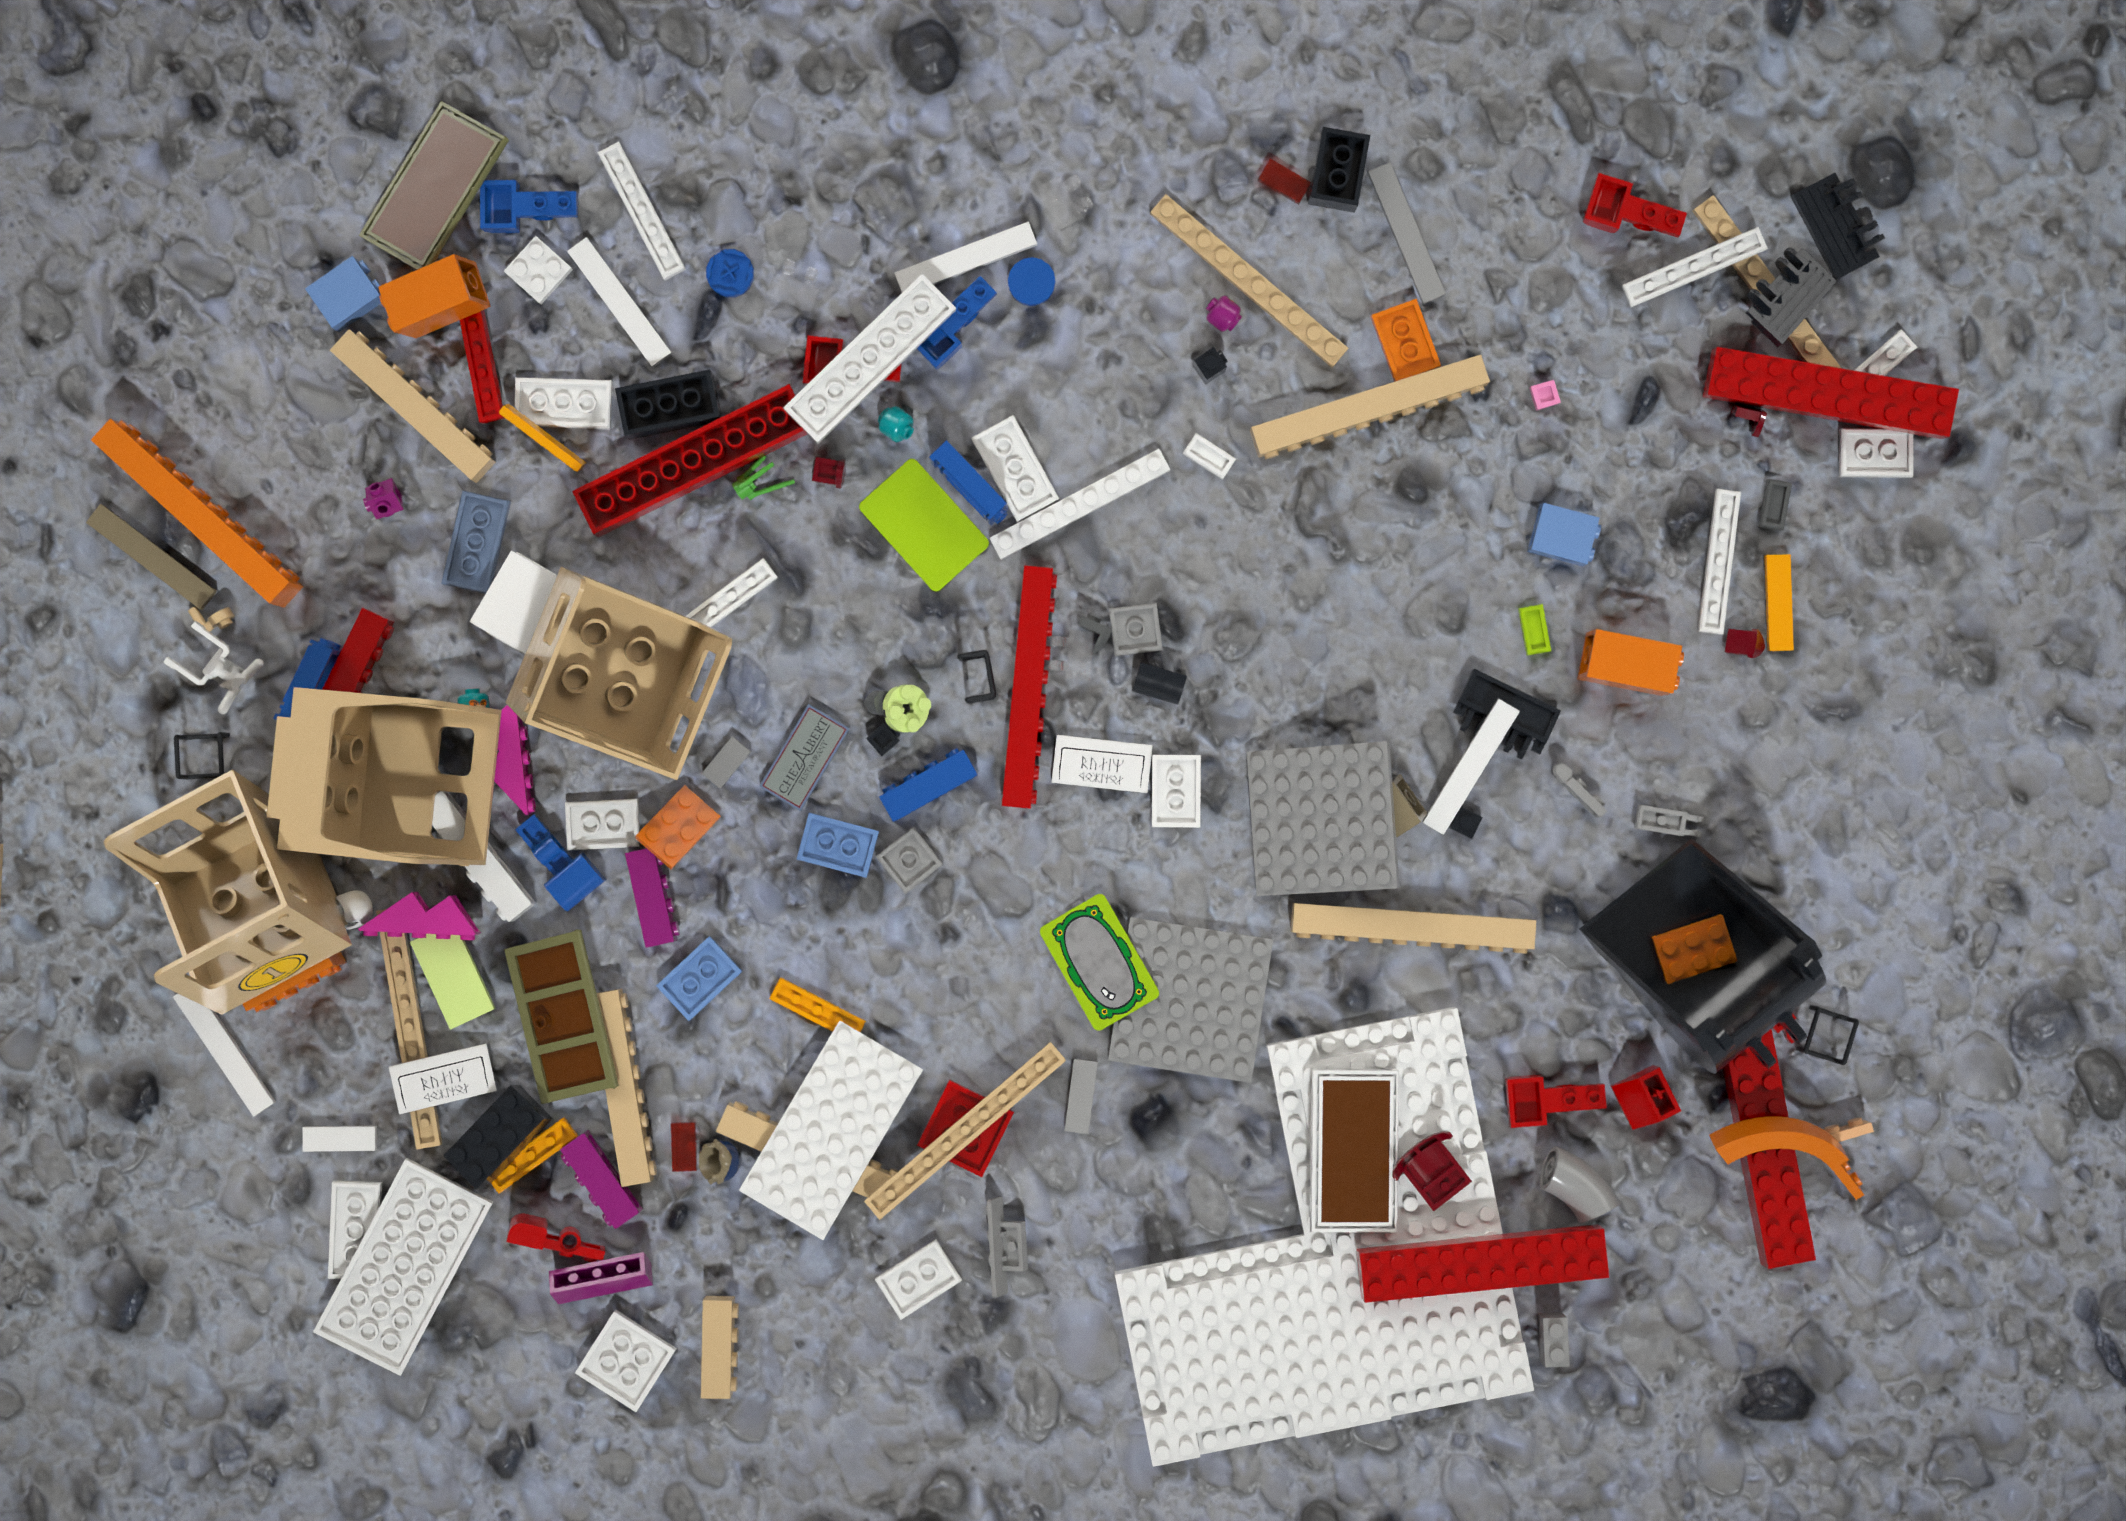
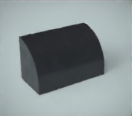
(1159, 683)

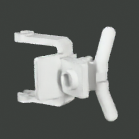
(219, 669)

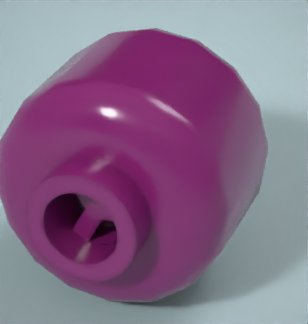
(1223, 313)

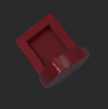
(1756, 415)
(829, 471)
(1745, 643)

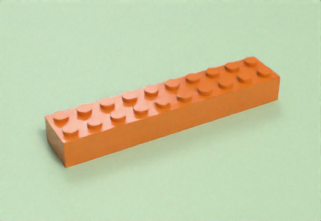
(197, 512)

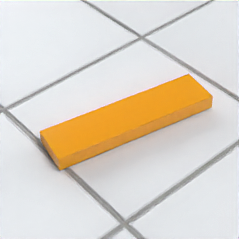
(542, 437)
(1779, 602)
(813, 1006)
(535, 1153)

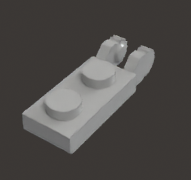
(1578, 790)
(1666, 821)

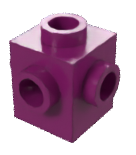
(383, 499)

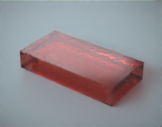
(1284, 181)
(684, 1146)

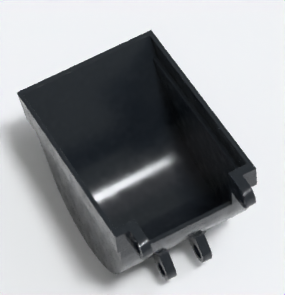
(1727, 1007)

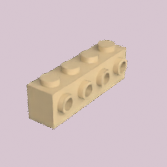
(718, 1347)

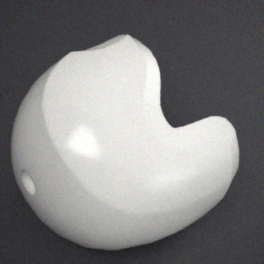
(356, 908)

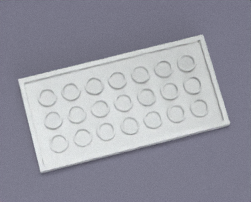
(831, 1130)
(403, 1266)

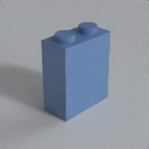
(345, 293)
(1564, 535)

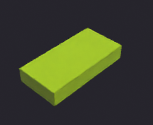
(1534, 629)

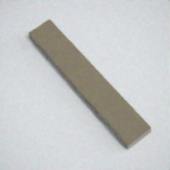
(151, 556)

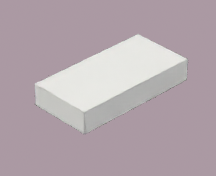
(1209, 456)

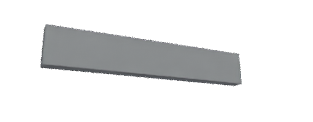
(1406, 233)

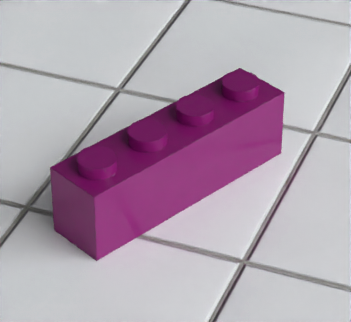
(652, 898)
(600, 1179)
(600, 1278)

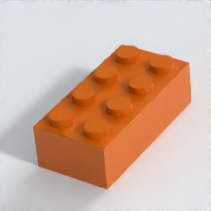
(289, 987)

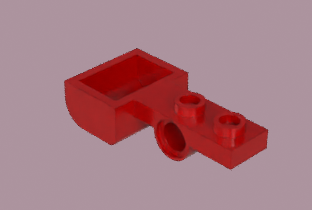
(1612, 203)
(822, 351)
(1530, 1101)
(532, 1232)

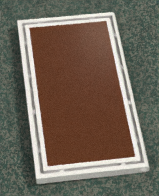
(1354, 1150)

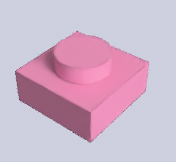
(1545, 395)

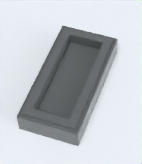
(1775, 504)

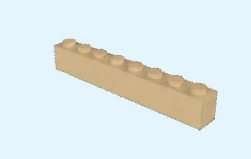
(412, 405)
(626, 1100)
(756, 1129)

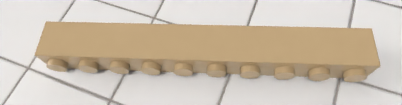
(1370, 406)
(1413, 926)

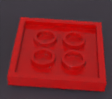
(951, 1107)

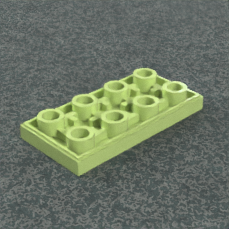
(453, 978)

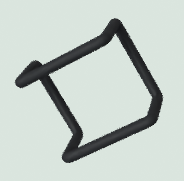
(976, 655)
(219, 736)
(1818, 1010)

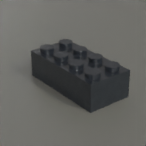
(668, 404)
(498, 1137)

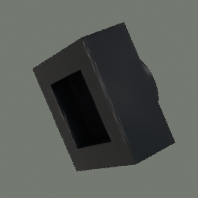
(883, 739)
(1466, 822)

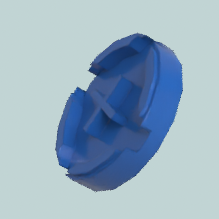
(730, 273)
(1031, 281)

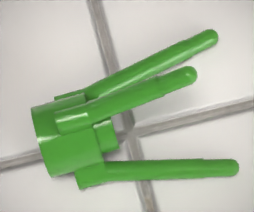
(745, 483)

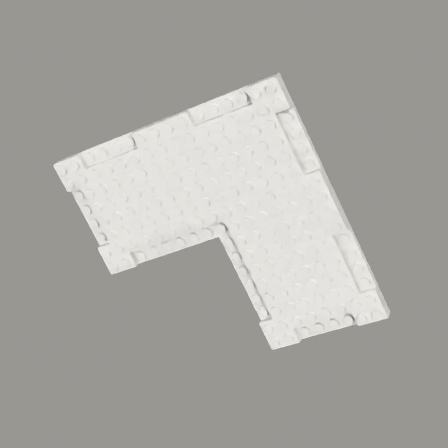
(1277, 1329)

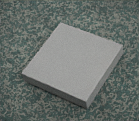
(1135, 629)
(909, 860)

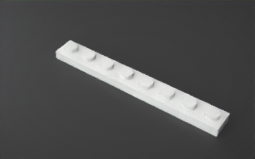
(1079, 504)

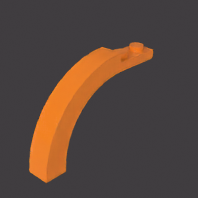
(1785, 1133)

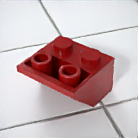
(1645, 1097)

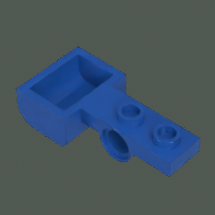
(504, 205)
(942, 342)
(571, 877)

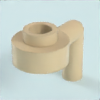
(219, 619)

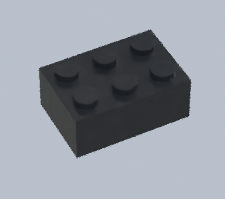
(1339, 169)

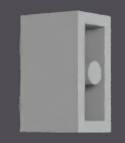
(1553, 1339)

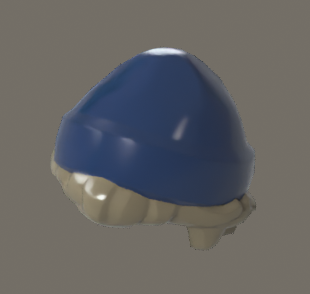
(719, 1161)

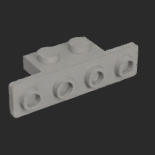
(1006, 1246)

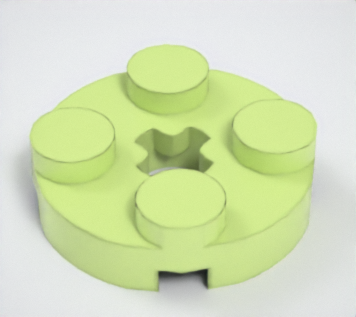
(894, 711)

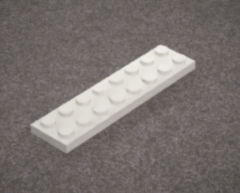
(870, 358)

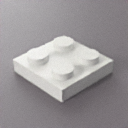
(538, 270)

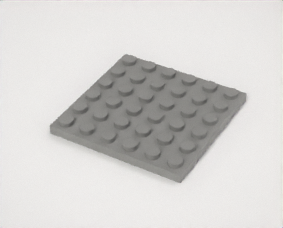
(1323, 819)
(1205, 1004)

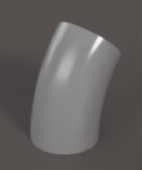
(1577, 1185)

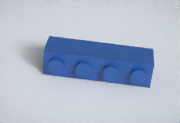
(928, 785)

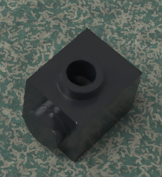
(1210, 365)

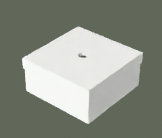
(515, 601)

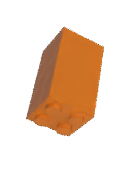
(434, 296)
(1630, 662)

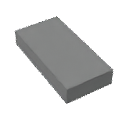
(726, 762)

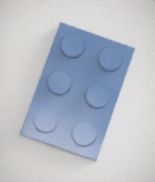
(838, 845)
(699, 978)

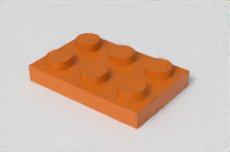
(1405, 340)
(677, 827)
(1694, 949)

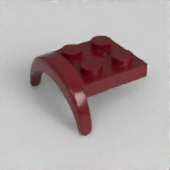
(1432, 1170)

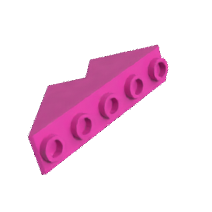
(512, 761)
(415, 917)

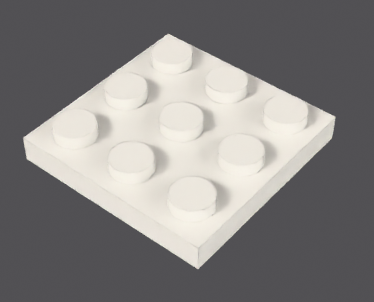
(625, 1360)

